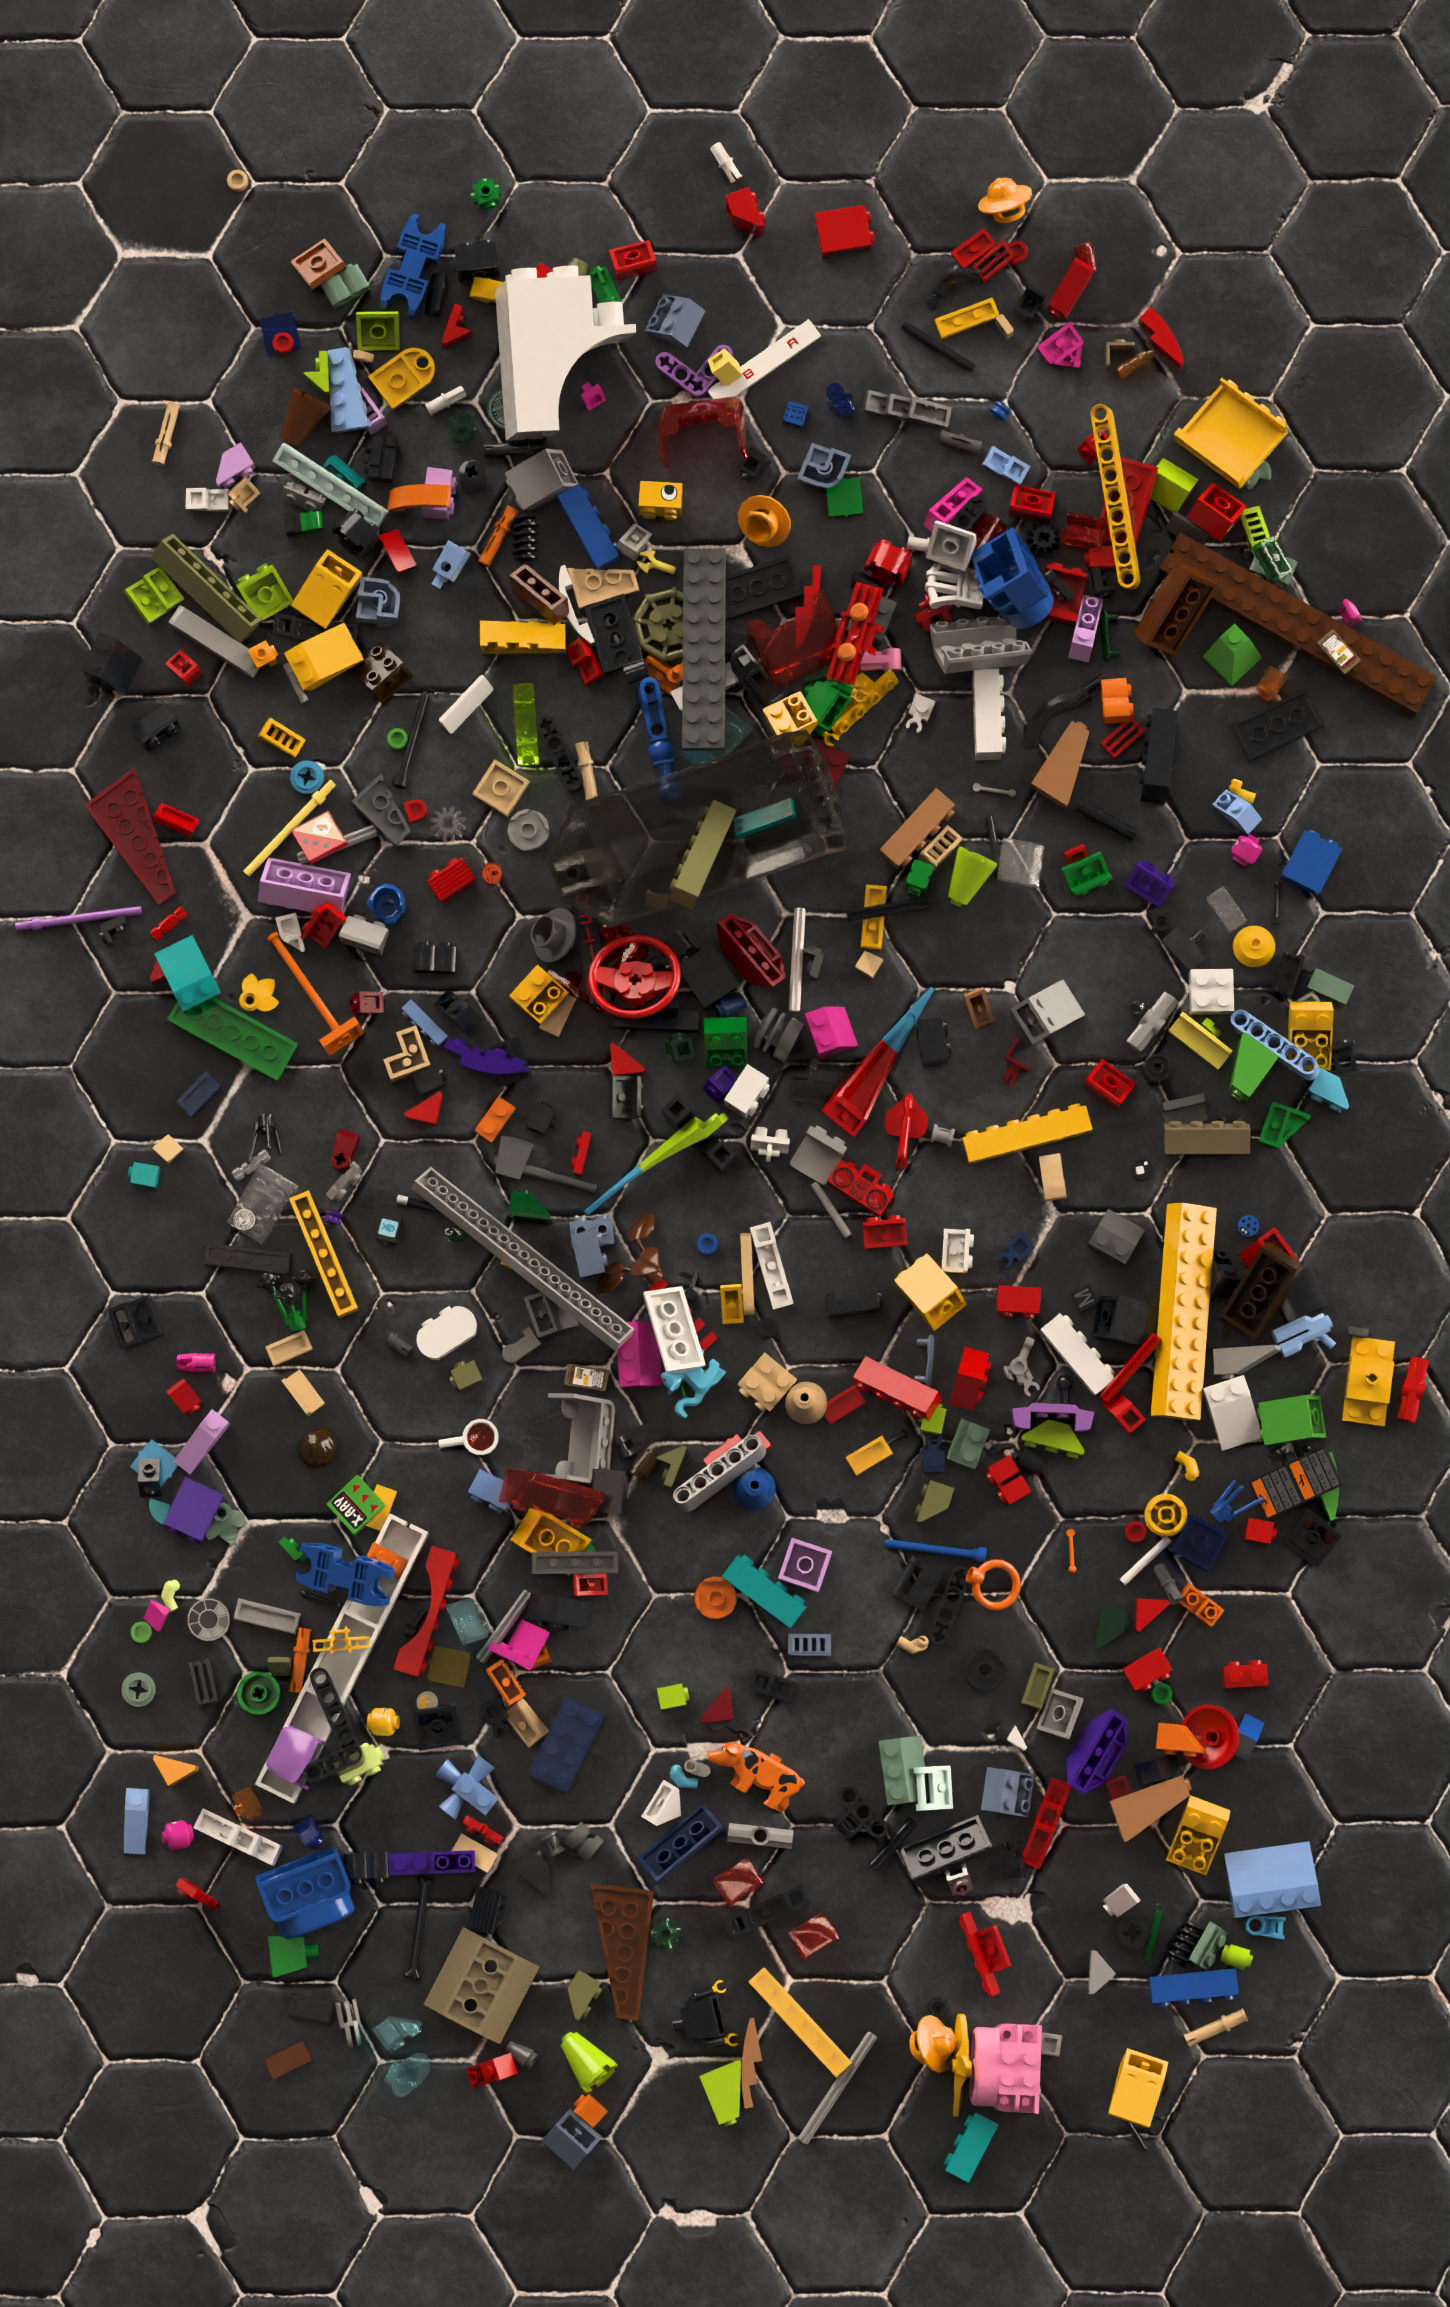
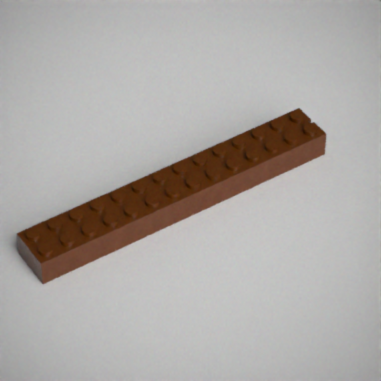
(1302, 626)

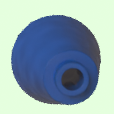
(754, 1498)

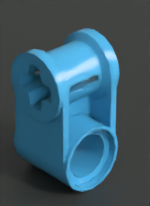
(1267, 1926)

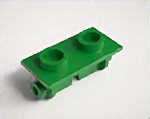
(603, 285)

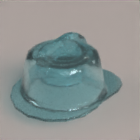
(407, 2074)

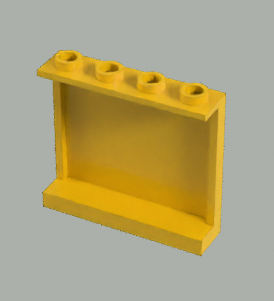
(1232, 433)

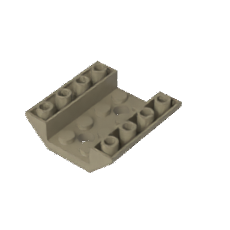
(496, 1993)

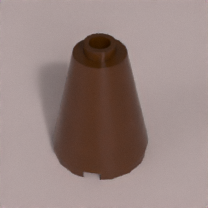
(302, 416)

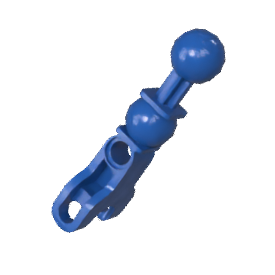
(660, 748)

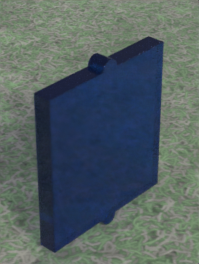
(276, 324)

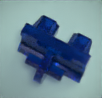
(839, 399)

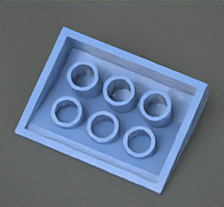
(1272, 1879)

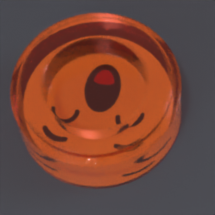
(492, 873)

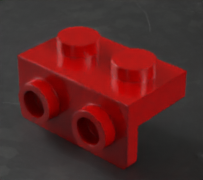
(324, 924)
(884, 1232)

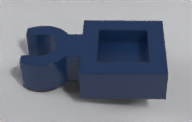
(1017, 1249)
(933, 1458)

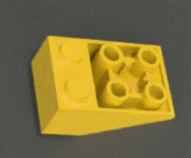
(327, 589)
(1312, 1031)
(1198, 1835)
(1137, 2088)

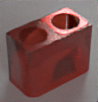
(738, 1882)
(813, 1935)

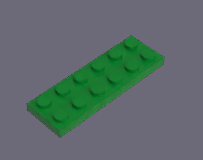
(237, 1035)

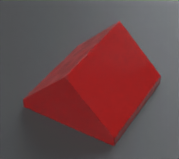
(633, 260)
(1031, 504)
(1109, 1084)

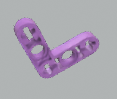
(699, 377)

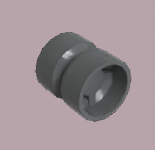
(583, 1841)

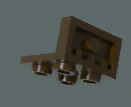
(382, 672)

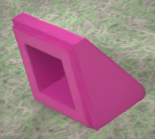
(156, 1615)

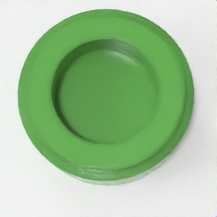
(397, 739)
(141, 1632)

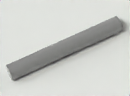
(831, 1209)

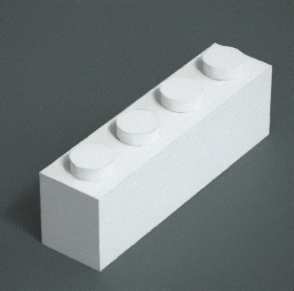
(1077, 1354)

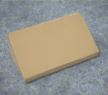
(526, 1723)

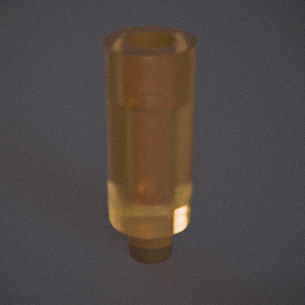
(1134, 364)

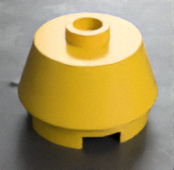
(1254, 946)
(1165, 1515)

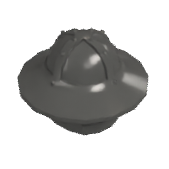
(553, 935)

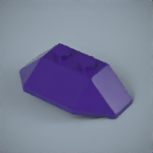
(1097, 1751)

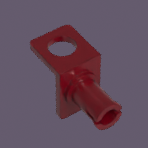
(1015, 1066)

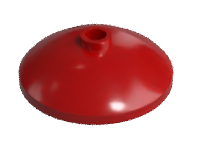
(1204, 1724)

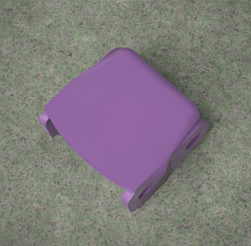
(292, 1754)

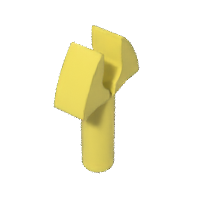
(654, 563)

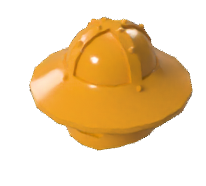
(1005, 196)
(764, 521)
(934, 2043)

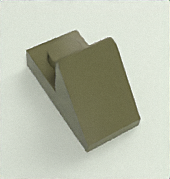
(674, 1459)

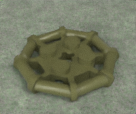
(655, 623)

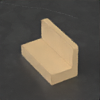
(303, 1392)

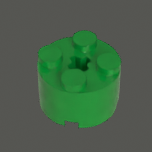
(247, 1690)

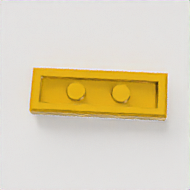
(966, 318)
(873, 928)

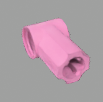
(883, 660)

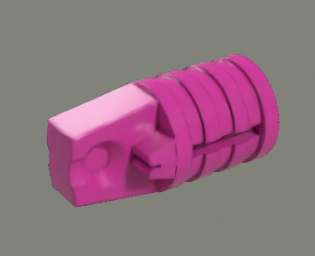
(196, 1362)

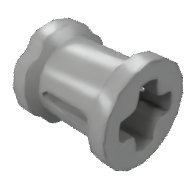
(942, 1135)

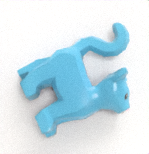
(697, 1379)

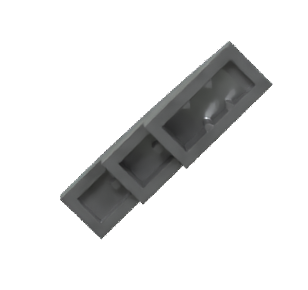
(907, 409)

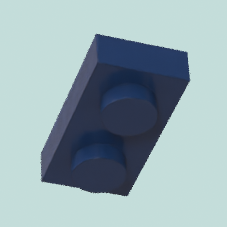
(198, 1094)

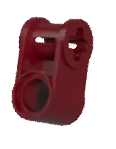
(345, 1146)

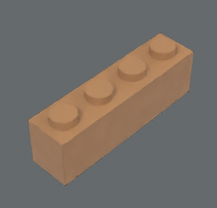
(917, 828)

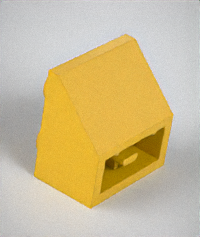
(790, 715)
(538, 994)

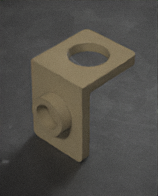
(1117, 344)

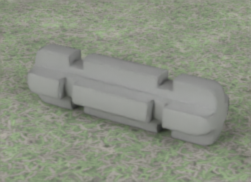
(256, 1162)

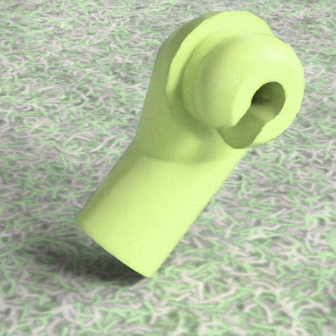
(168, 1593)

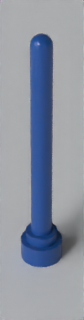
(977, 1555)

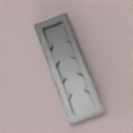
(267, 1616)

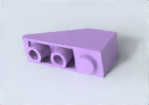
(1085, 628)

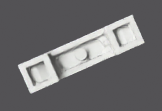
(581, 630)
(771, 1265)

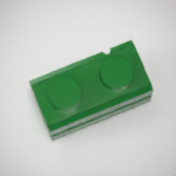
(918, 878)

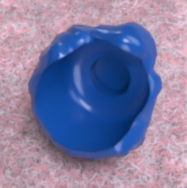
(387, 904)

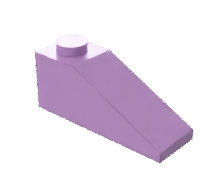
(201, 1441)

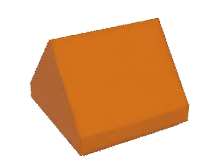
(543, 1658)

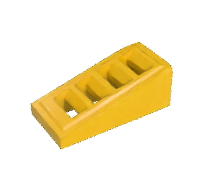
(285, 731)

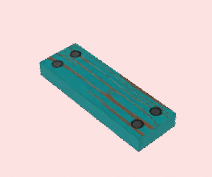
(764, 818)

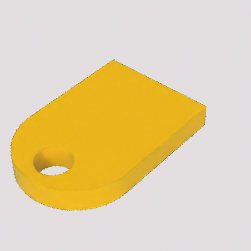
(402, 378)

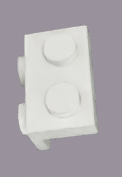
(956, 1250)

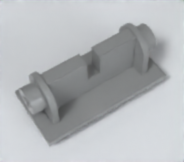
(294, 494)

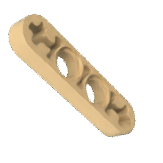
(747, 1274)

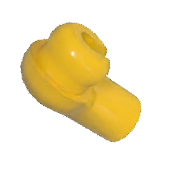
(1235, 788)
(1190, 1465)

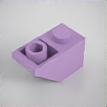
(233, 465)

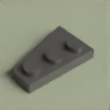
(380, 810)

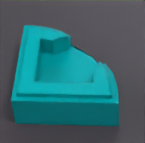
(159, 1510)

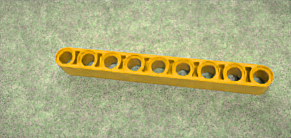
(1109, 488)

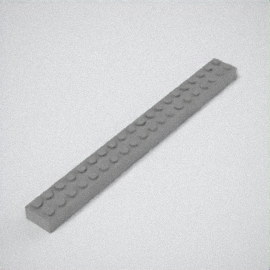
(523, 1258)

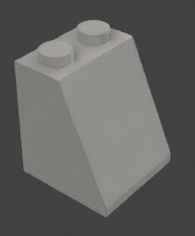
(540, 479)

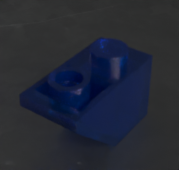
(310, 1832)

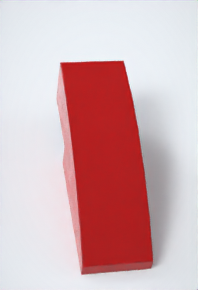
(1162, 337)

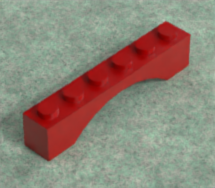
(412, 1655)

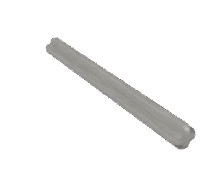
(837, 2088)

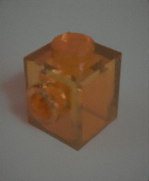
(247, 1803)

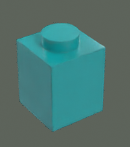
(144, 1175)

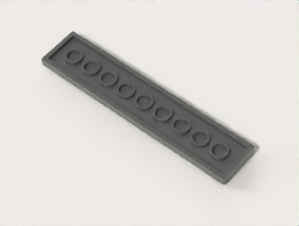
(704, 649)

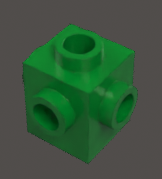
(489, 200)

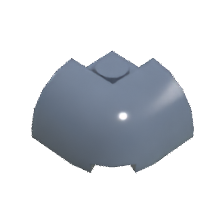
(823, 466)
(377, 602)

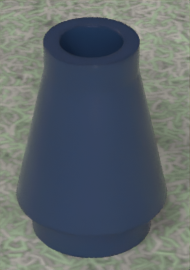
(729, 1006)

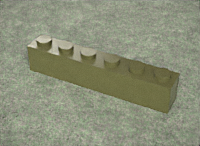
(206, 588)
(702, 854)

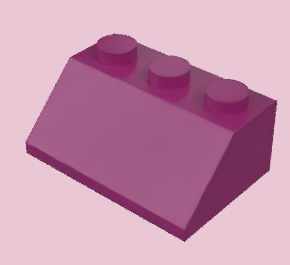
(640, 1358)

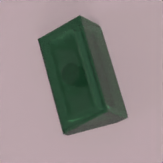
(1272, 560)

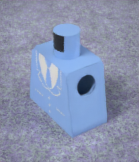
(452, 555)

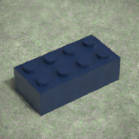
(566, 1744)

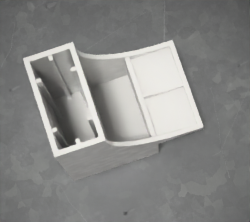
(541, 336)

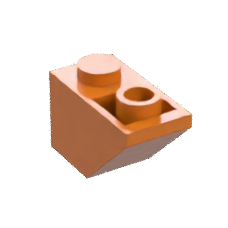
(1177, 1738)
(589, 2109)

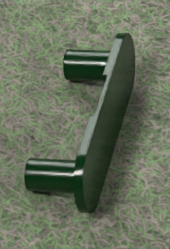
(1106, 651)

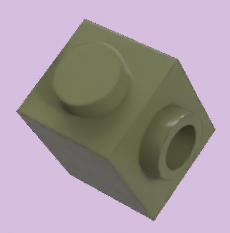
(465, 1375)

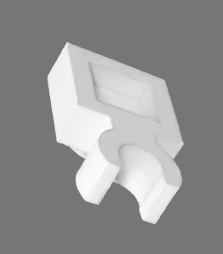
(920, 710)

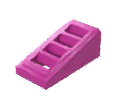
(1349, 613)

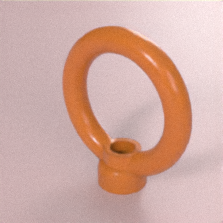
(976, 1576)

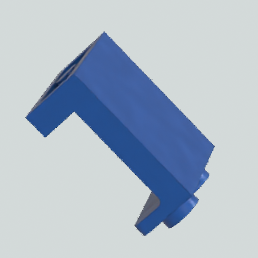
(1311, 862)

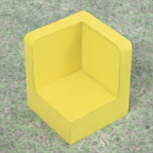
(725, 367)

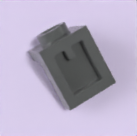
(814, 966)

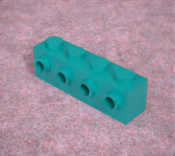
(765, 1591)

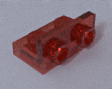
(1085, 531)

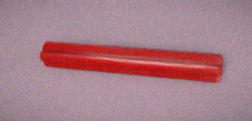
(1130, 1368)

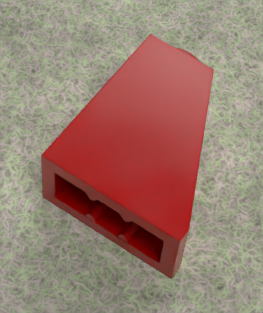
(1070, 289)

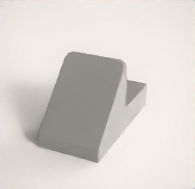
(633, 541)

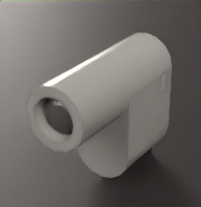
(697, 1768)

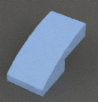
(1005, 465)

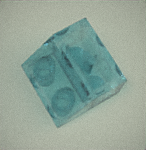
(395, 2029)

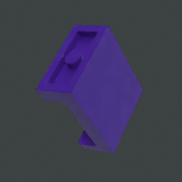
(193, 1510)

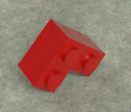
(970, 1379)

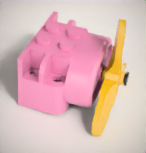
(1000, 2068)

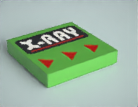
(356, 1504)

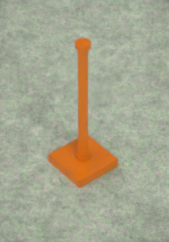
(340, 1035)

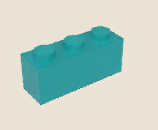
(970, 2146)

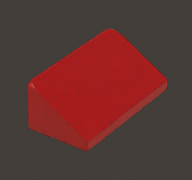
(397, 551)

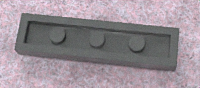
(574, 1562)

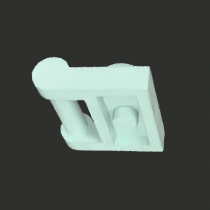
(939, 1788)

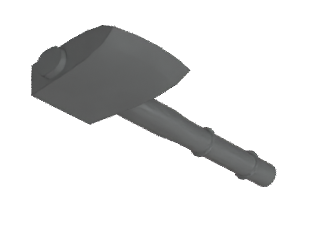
(513, 1160)

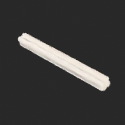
(797, 959)

